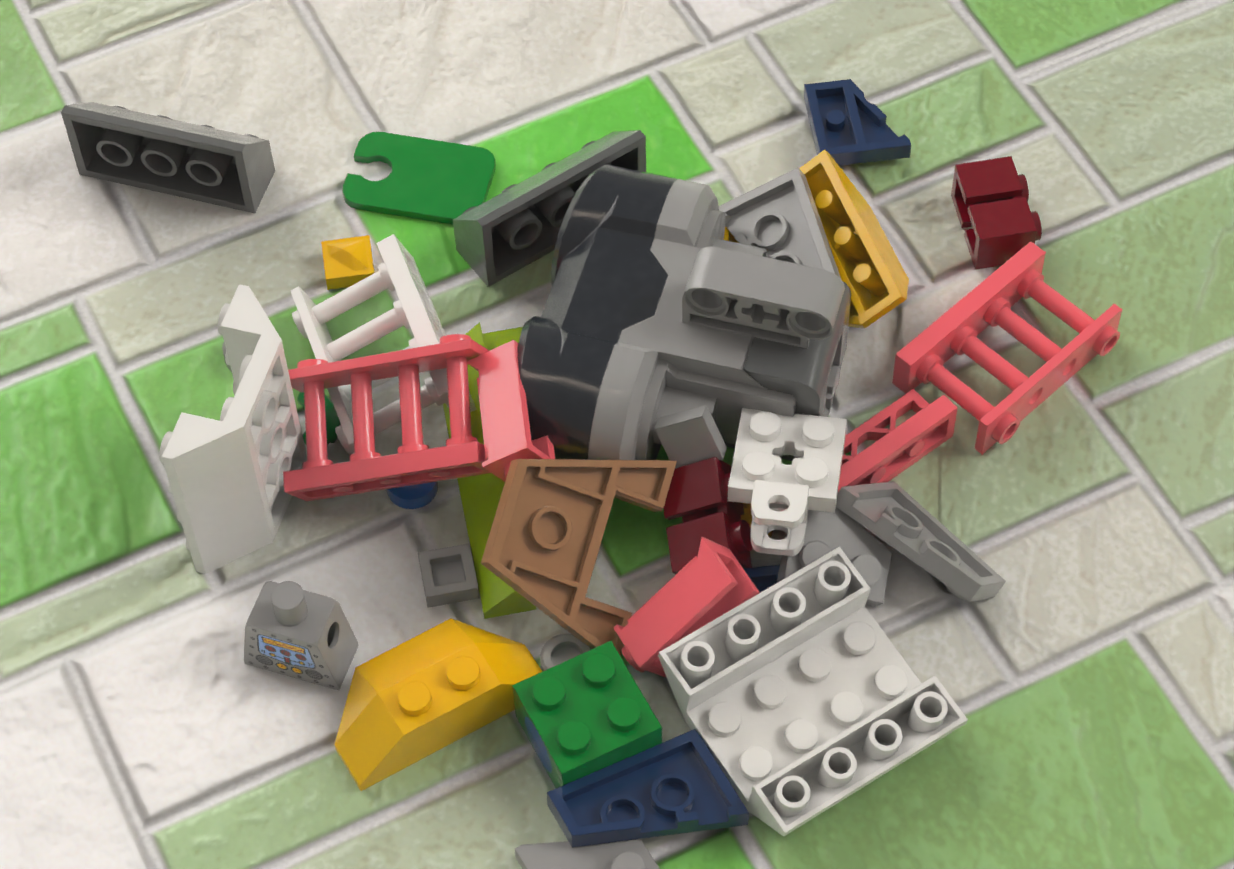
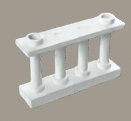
(411, 310)

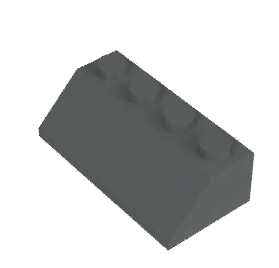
(169, 155)
(528, 215)

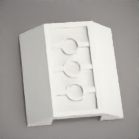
(232, 469)
(805, 694)

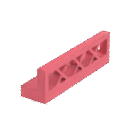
(899, 446)

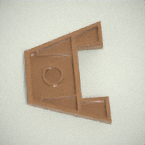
(553, 530)

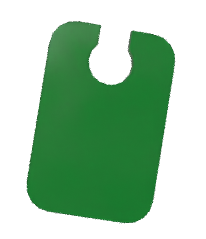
(426, 180)

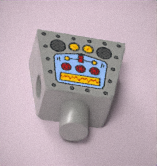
(299, 635)

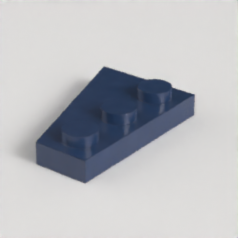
(649, 795)

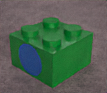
(585, 715)

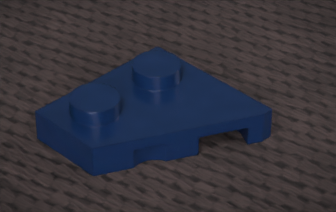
(850, 125)

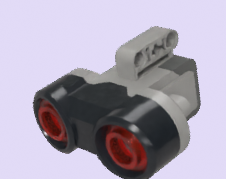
(669, 319)

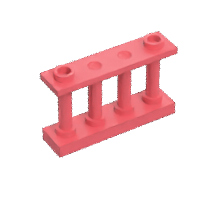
(990, 305)
(415, 461)

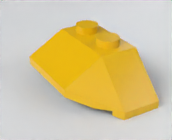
(857, 243)
(427, 697)

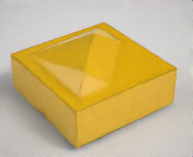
(347, 261)

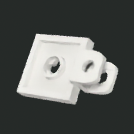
(783, 492)

